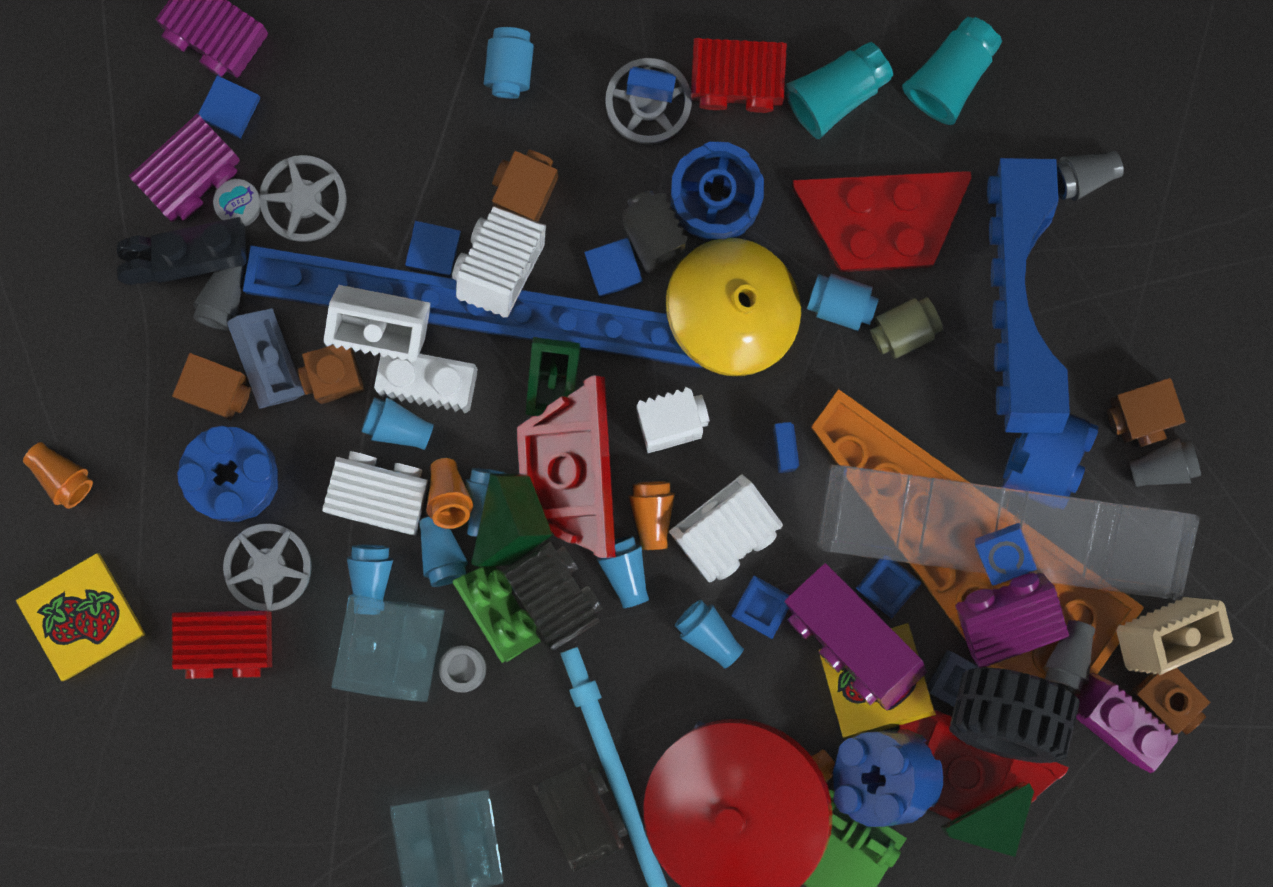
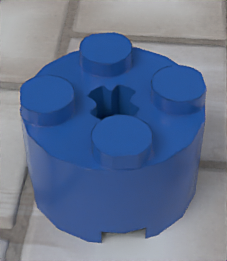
(740, 180)
(1050, 460)
(201, 476)
(886, 778)

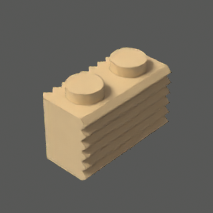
(1174, 635)

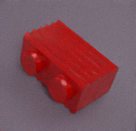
(738, 73)
(222, 641)

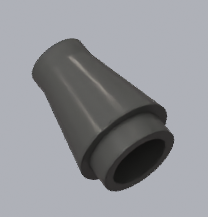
(1086, 173)
(220, 298)
(1167, 465)
(1072, 658)

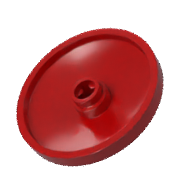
(737, 808)

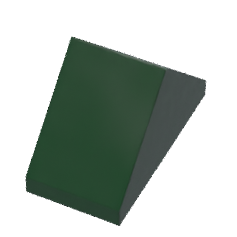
(551, 373)
(510, 521)
(996, 822)

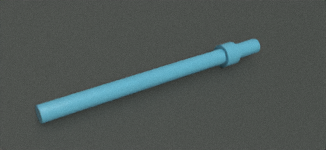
(586, 695)

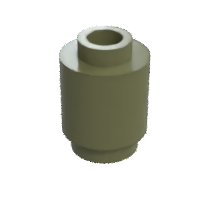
(906, 327)

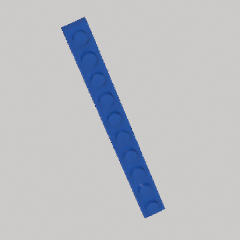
(534, 314)

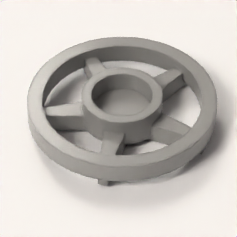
(646, 108)
(302, 198)
(267, 567)

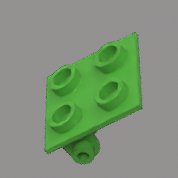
(497, 612)
(855, 853)

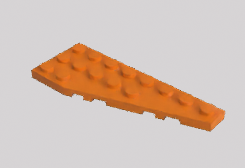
(864, 441)

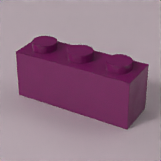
(854, 638)

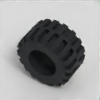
(1014, 715)

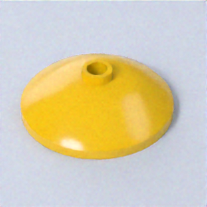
(711, 320)

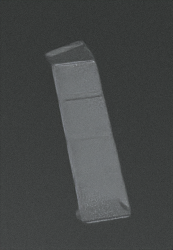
(1068, 536)

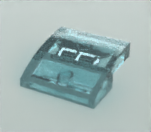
(388, 648)
(447, 842)

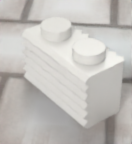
(499, 260)
(376, 323)
(428, 381)
(672, 419)
(377, 494)
(727, 529)

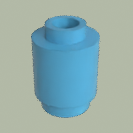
(508, 62)
(842, 301)

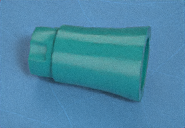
(953, 70)
(837, 88)

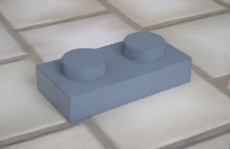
(265, 358)

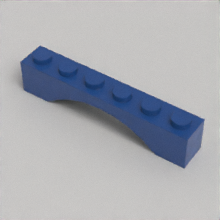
(1033, 379)

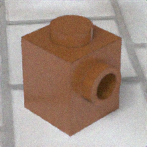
(525, 184)
(331, 374)
(212, 387)
(1146, 413)
(1172, 700)

